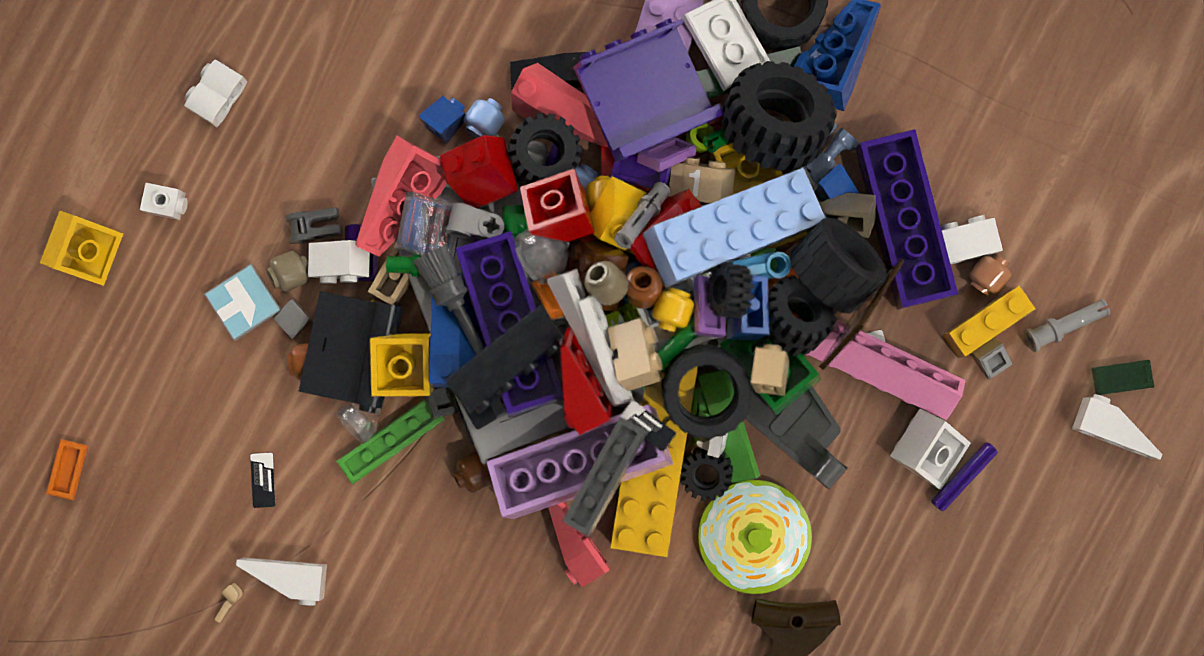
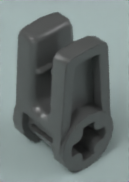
(306, 220)

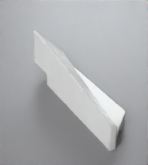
(590, 328)

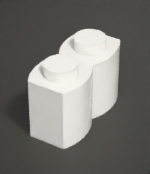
(215, 92)

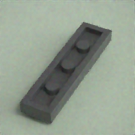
(605, 476)

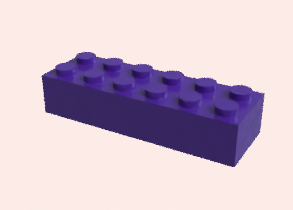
(906, 219)
(500, 302)

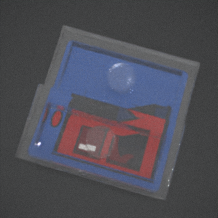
(425, 225)

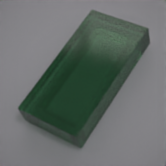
(1123, 377)

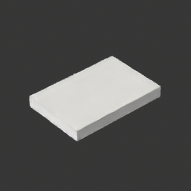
(725, 39)

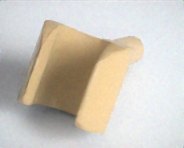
(232, 594)

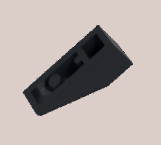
(559, 64)

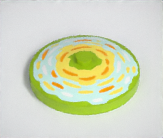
(755, 537)

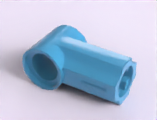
(760, 264)

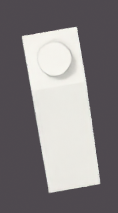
(1108, 423)
(292, 579)

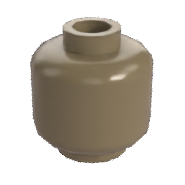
(288, 271)
(606, 283)

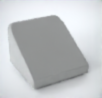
(293, 319)
(992, 358)

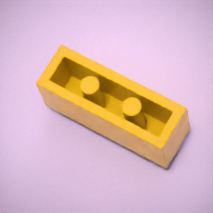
(988, 322)

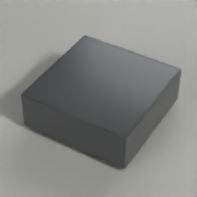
(441, 403)

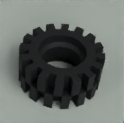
(730, 290)
(699, 487)

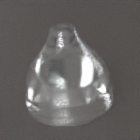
(359, 423)

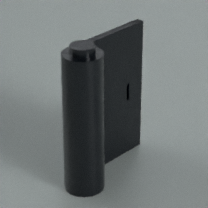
(339, 348)

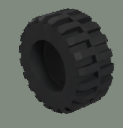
(767, 138)

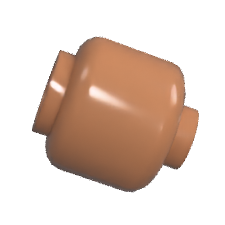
(990, 274)

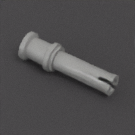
(1056, 329)

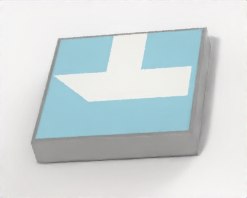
(243, 302)

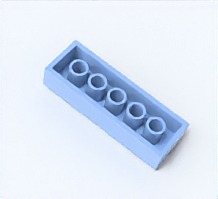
(733, 227)

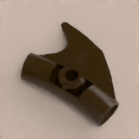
(798, 639)

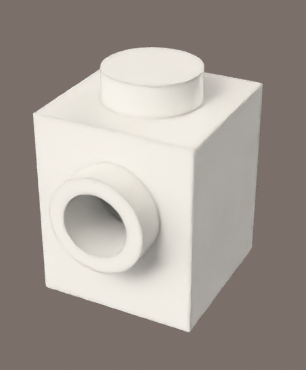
(163, 201)

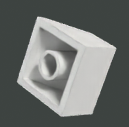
(930, 448)

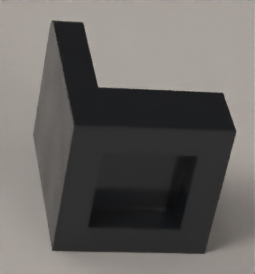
(489, 415)

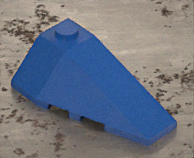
(841, 50)
(448, 342)

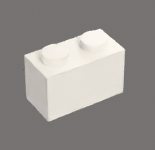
(971, 240)
(337, 261)

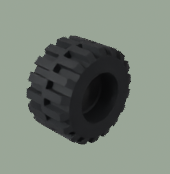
(543, 128)
(786, 329)

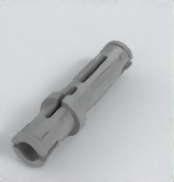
(642, 215)

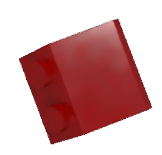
(480, 171)
(557, 207)

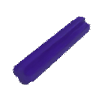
(964, 476)

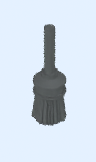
(448, 289)

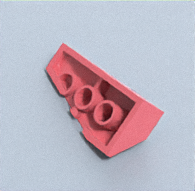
(544, 92)
(402, 171)
(578, 550)

